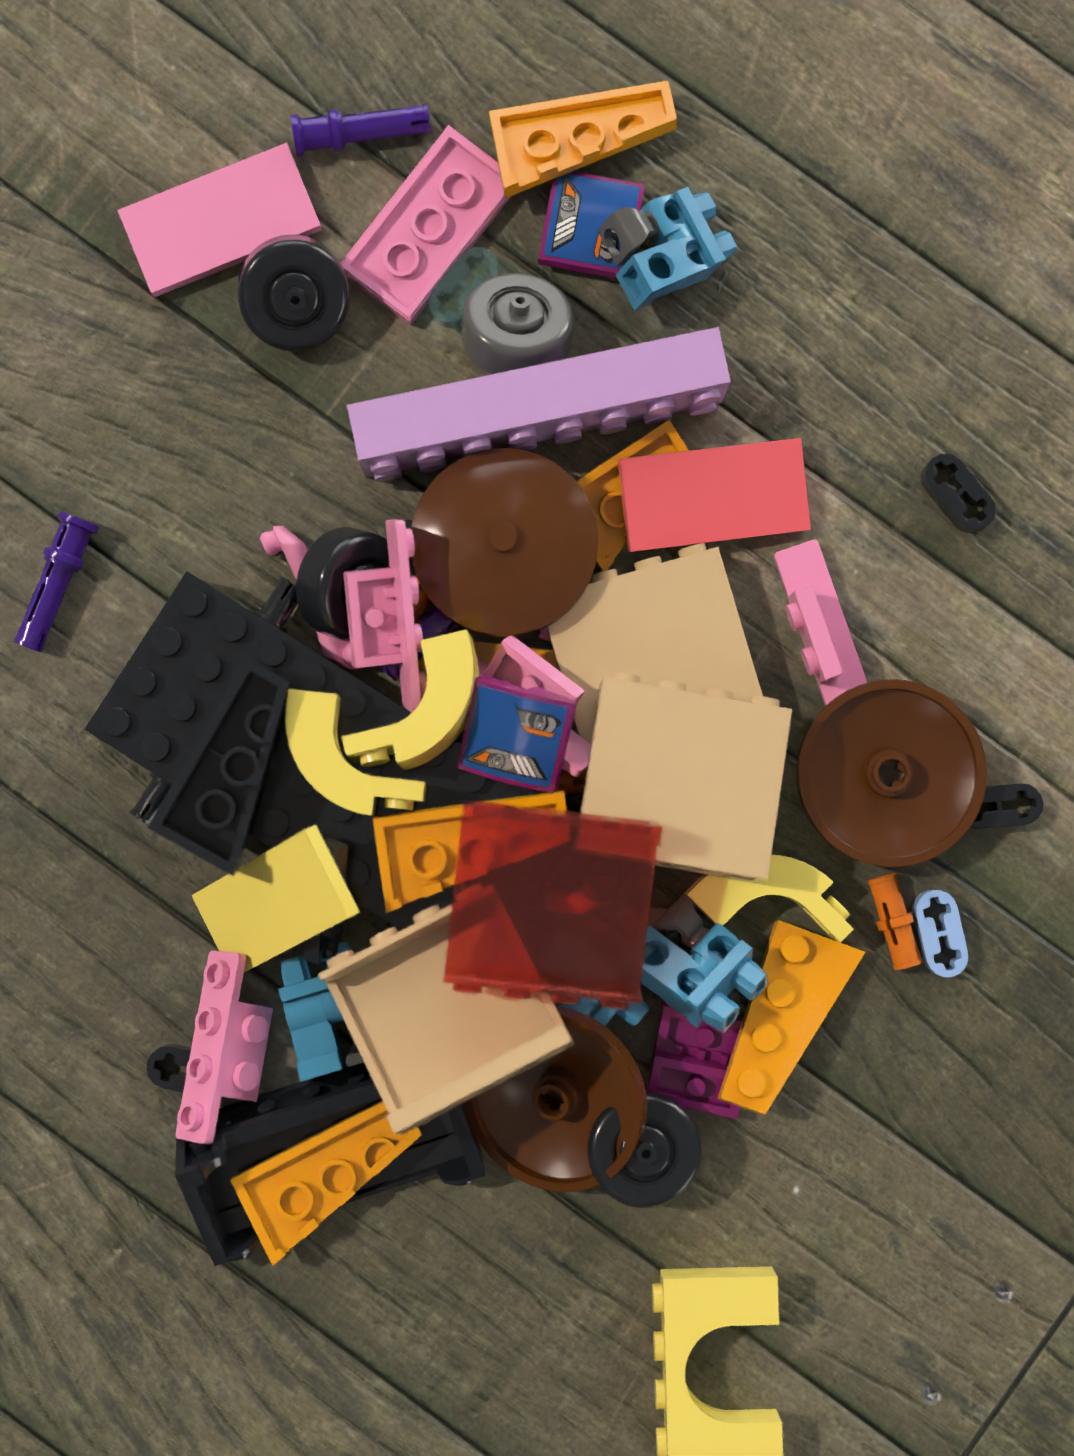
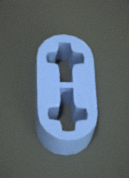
(950, 930)

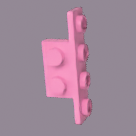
(383, 616)
(820, 620)
(526, 669)
(225, 1048)

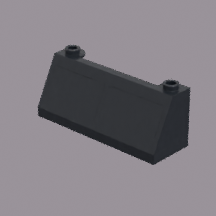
(284, 1117)

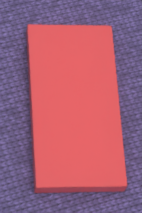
(714, 494)

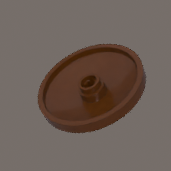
(504, 542)
(891, 773)
(543, 1116)

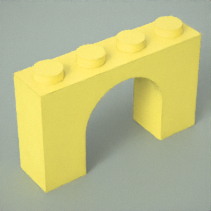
(690, 1307)

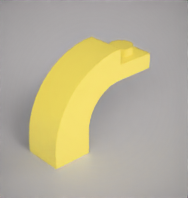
(438, 718)
(316, 750)
(788, 877)

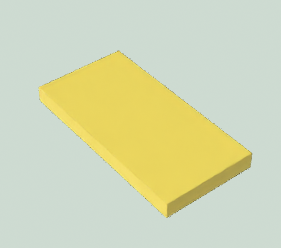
(276, 900)

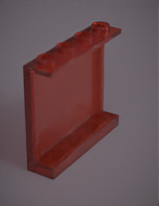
(551, 904)

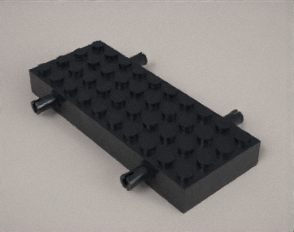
(180, 679)

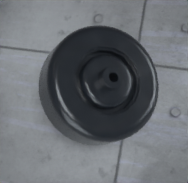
(293, 293)
(321, 577)
(662, 1162)

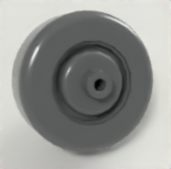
(516, 323)

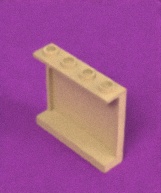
(657, 624)
(693, 765)
(422, 1037)

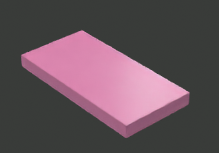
(218, 219)
(427, 225)

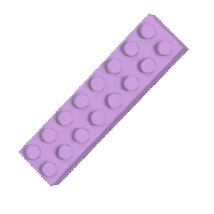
(540, 404)

